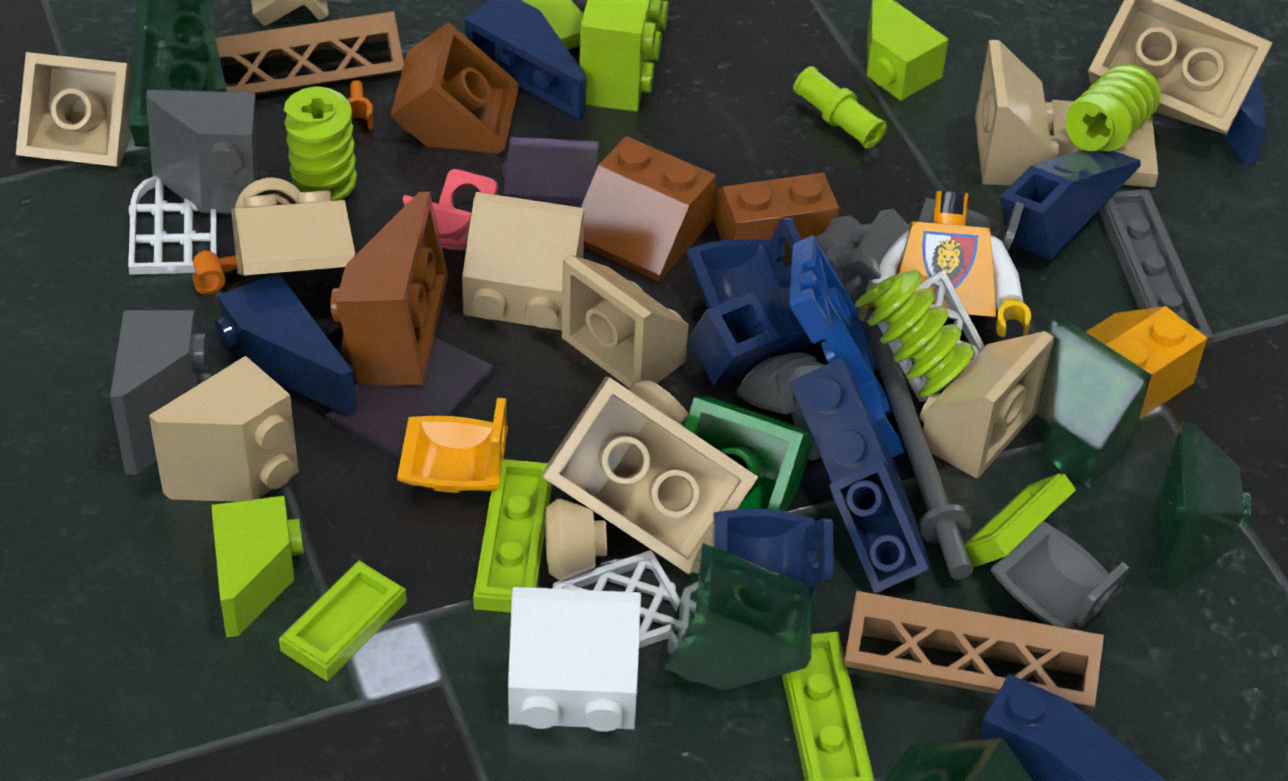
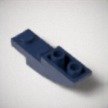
(862, 476)

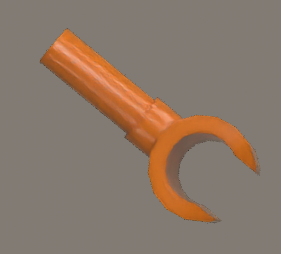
(360, 106)
(210, 271)

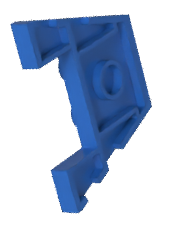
(830, 314)

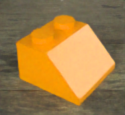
(1158, 344)

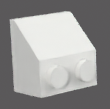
(573, 658)

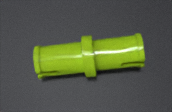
(840, 107)

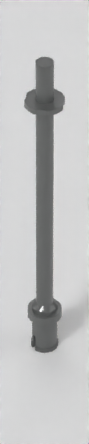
(944, 521)

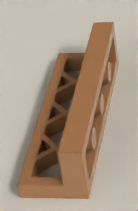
(307, 39)
(976, 637)

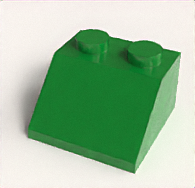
(760, 444)

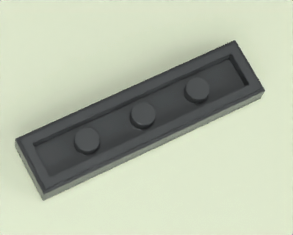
(1150, 257)

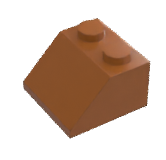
(454, 95)
(646, 208)
(757, 208)

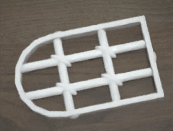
(160, 236)

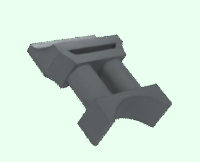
(859, 246)

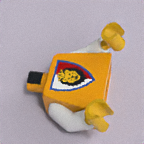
(968, 254)

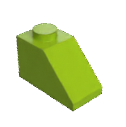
(902, 50)
(253, 557)

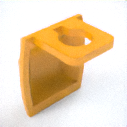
(454, 452)

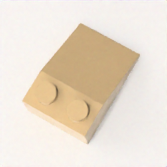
(1195, 58)
(647, 474)

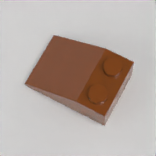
(393, 298)

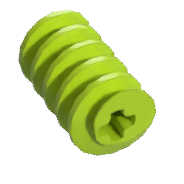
(1113, 108)
(321, 142)
(918, 329)

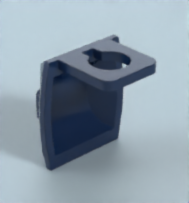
(742, 265)
(778, 542)

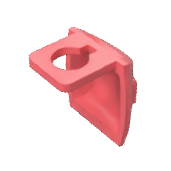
(452, 222)

